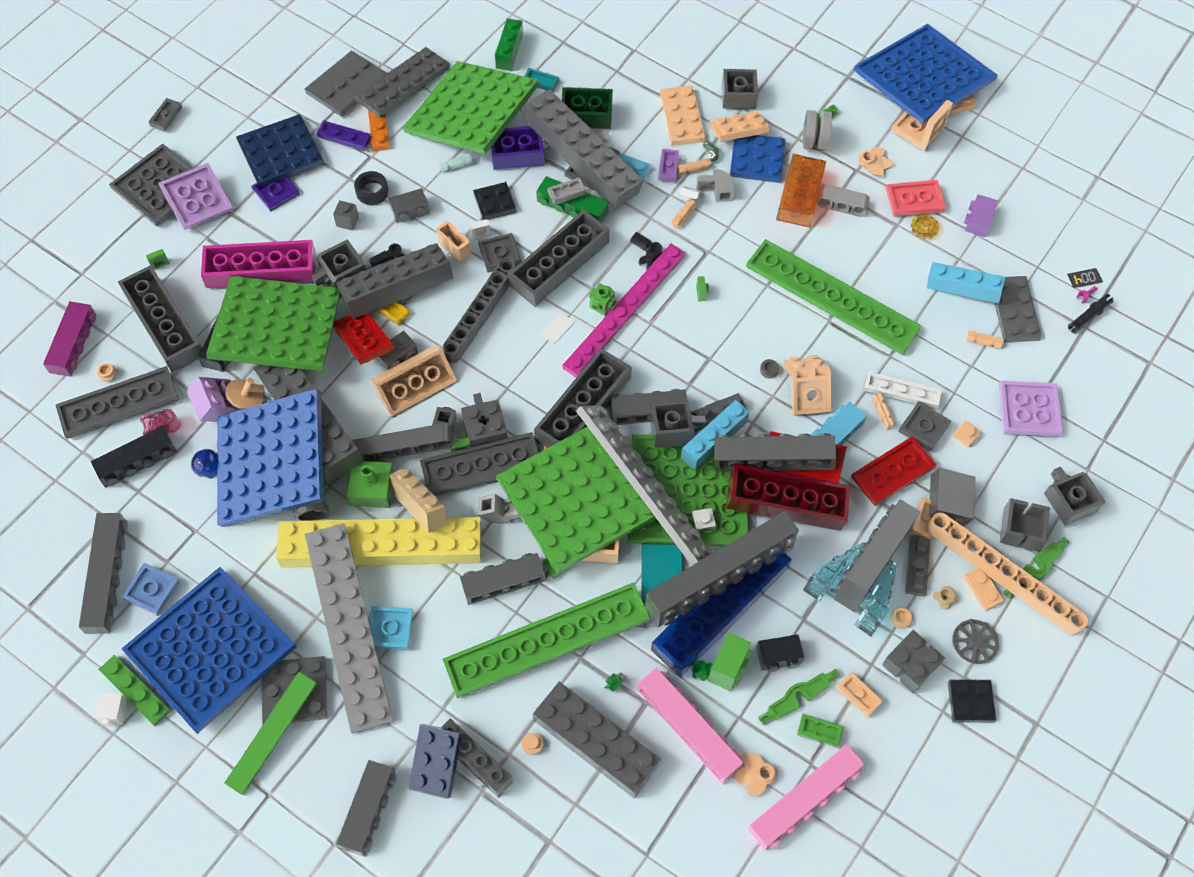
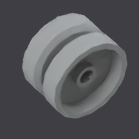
(817, 129)

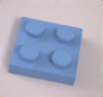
(150, 589)

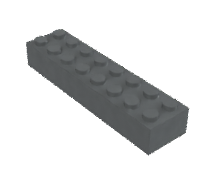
(582, 149)
(338, 449)
(721, 569)

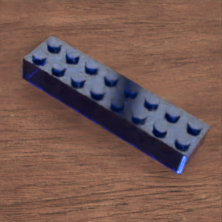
(705, 624)

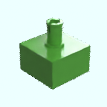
(370, 485)

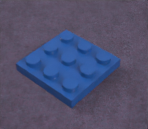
(758, 158)

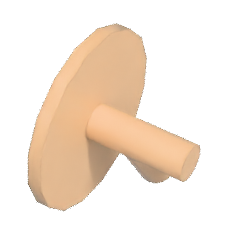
(244, 393)

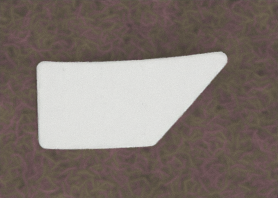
(602, 133)

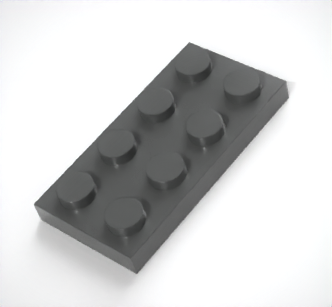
(1017, 312)

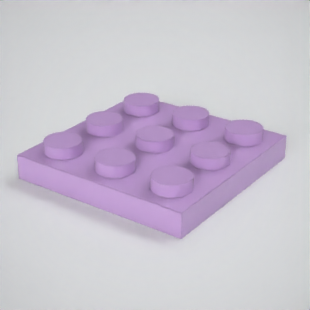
(195, 196)
(1030, 408)

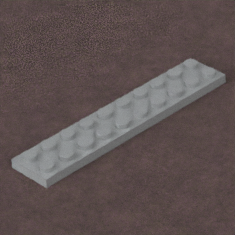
(644, 483)
(348, 628)

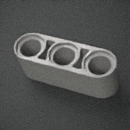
(843, 200)

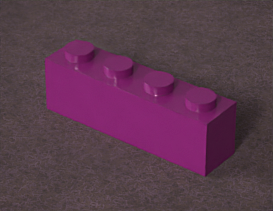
(70, 339)

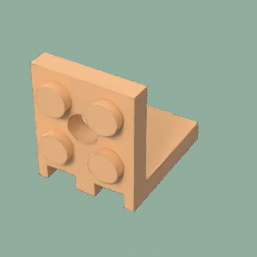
(926, 132)
(808, 375)

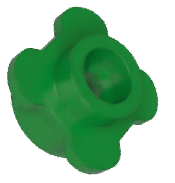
(701, 670)
(614, 681)

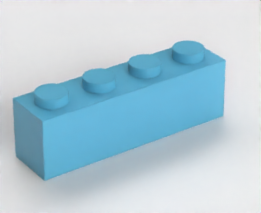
(965, 282)
(843, 424)
(702, 445)

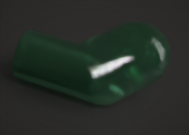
(713, 154)

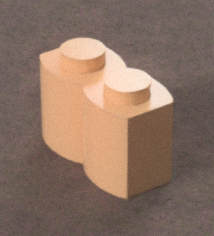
(453, 241)

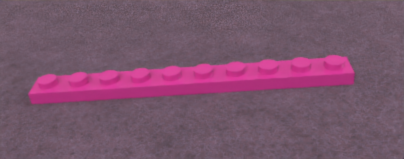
(624, 310)

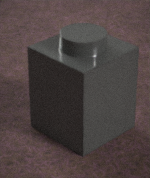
(345, 215)

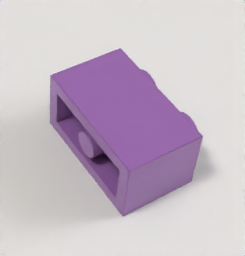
(981, 215)

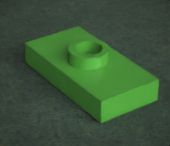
(820, 730)

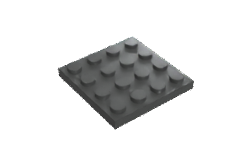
(141, 186)

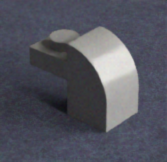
(719, 182)
(496, 509)

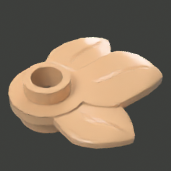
(875, 161)
(751, 775)

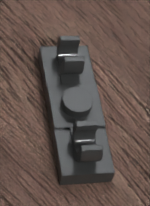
(712, 410)
(917, 566)

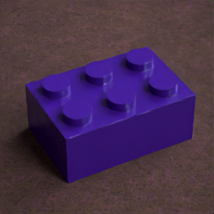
(517, 149)

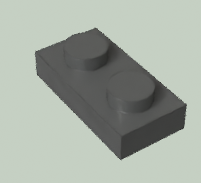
(165, 114)

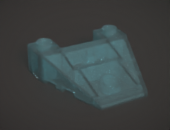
(876, 603)

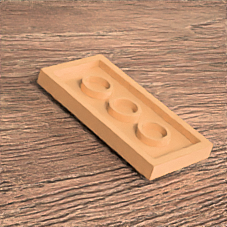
(682, 115)

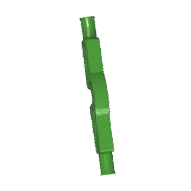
(1043, 561)
(806, 689)

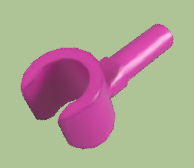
(1085, 294)

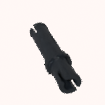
(1095, 309)

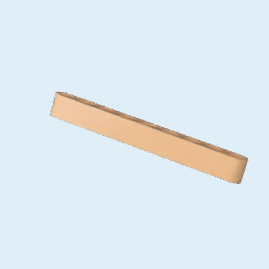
(1016, 574)

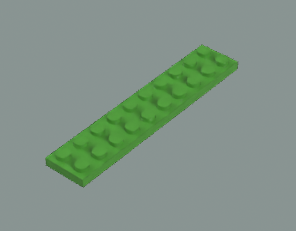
(834, 296)
(545, 640)

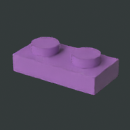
(668, 165)

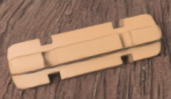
(693, 166)
(684, 213)
(984, 339)
(883, 411)

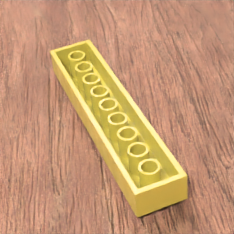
(388, 542)

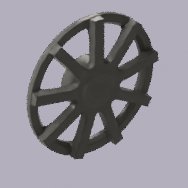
(976, 641)

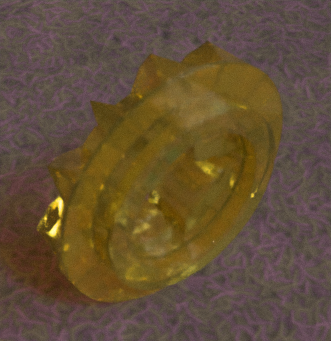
(926, 221)

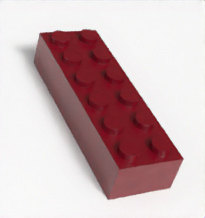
(802, 498)

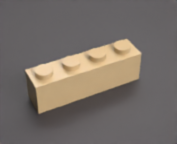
(417, 500)

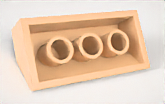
(413, 380)

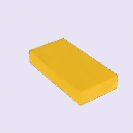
(395, 312)

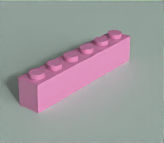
(689, 725)
(806, 796)

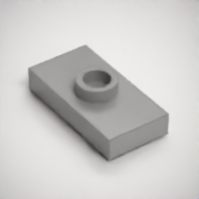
(567, 191)

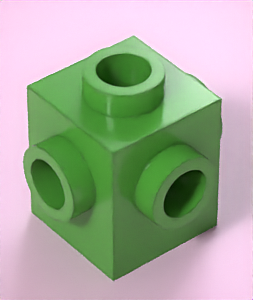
(602, 299)

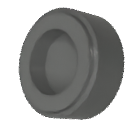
(769, 368)

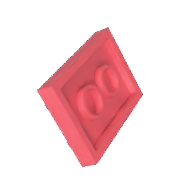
(915, 198)

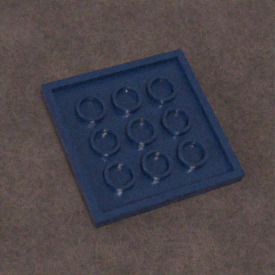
(279, 150)

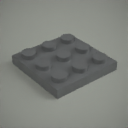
(280, 677)

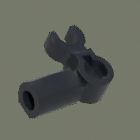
(653, 249)
(394, 251)

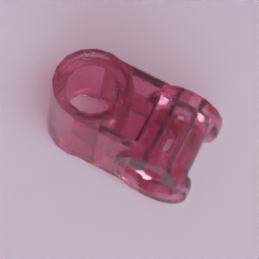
(160, 419)

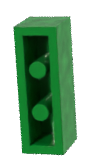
(509, 44)

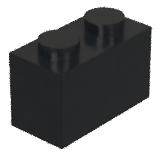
(780, 653)

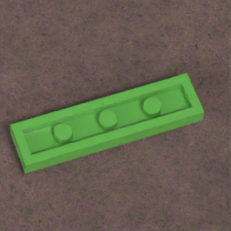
(134, 690)

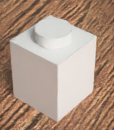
(111, 709)

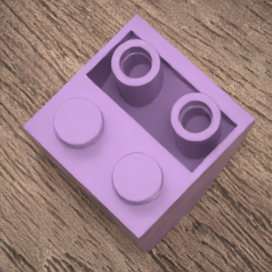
(210, 398)

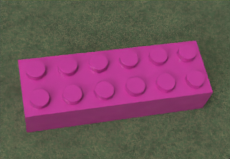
(264, 260)

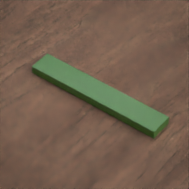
(270, 733)

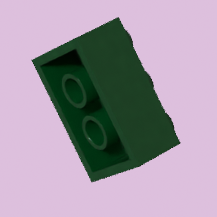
(590, 105)

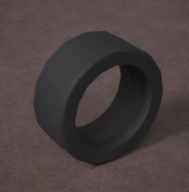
(371, 177)

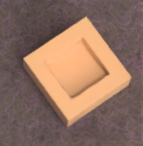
(966, 434)

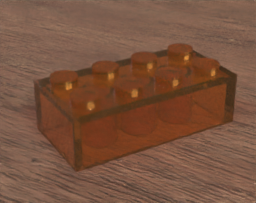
(801, 190)

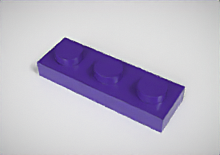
(343, 135)

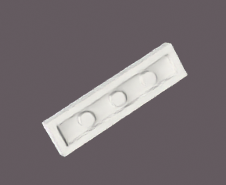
(902, 390)

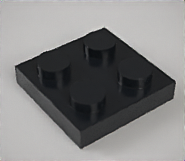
(494, 201)
(971, 701)

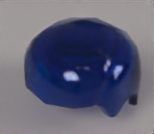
(205, 463)

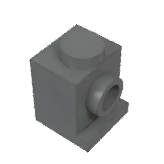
(445, 415)

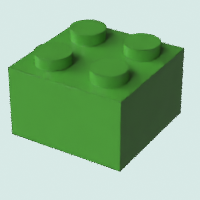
(727, 666)

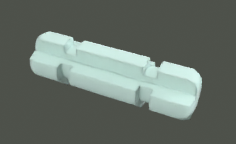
(455, 163)

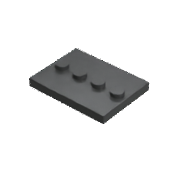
(342, 81)

